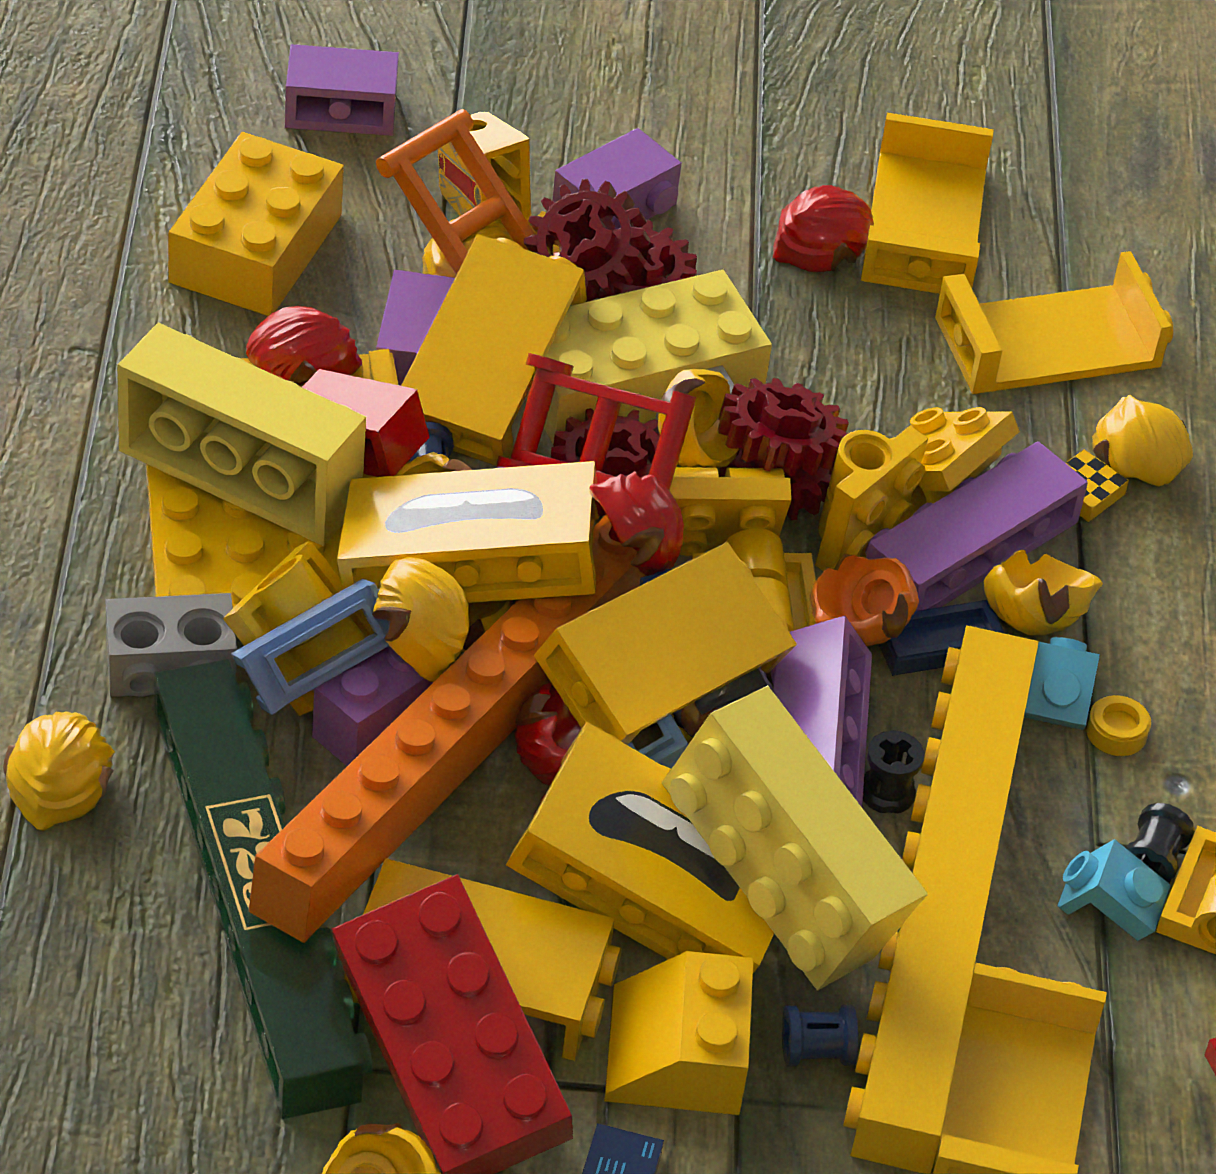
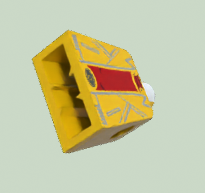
(508, 155)

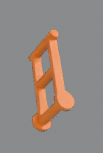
(451, 234)

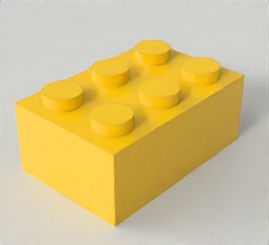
(255, 224)

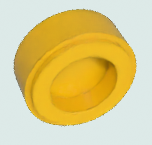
(1118, 725)

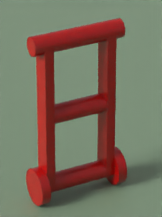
(554, 373)

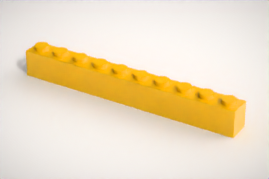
(937, 946)

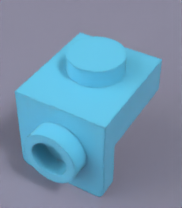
(1062, 683)
(1117, 886)

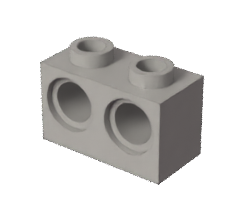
(164, 635)

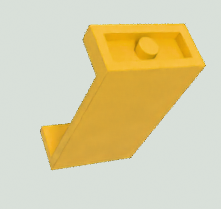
(926, 203)
(1055, 333)
(477, 348)
(665, 644)
(547, 949)
(1019, 1075)

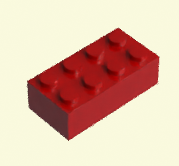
(453, 1031)

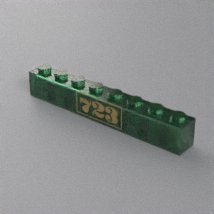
(233, 813)

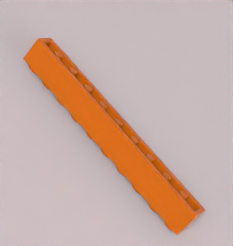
(420, 757)

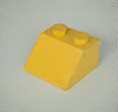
(682, 1034)

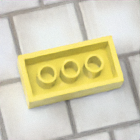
(652, 335)
(239, 432)
(793, 837)

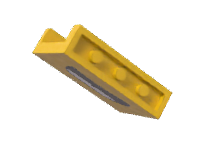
(490, 529)
(628, 853)

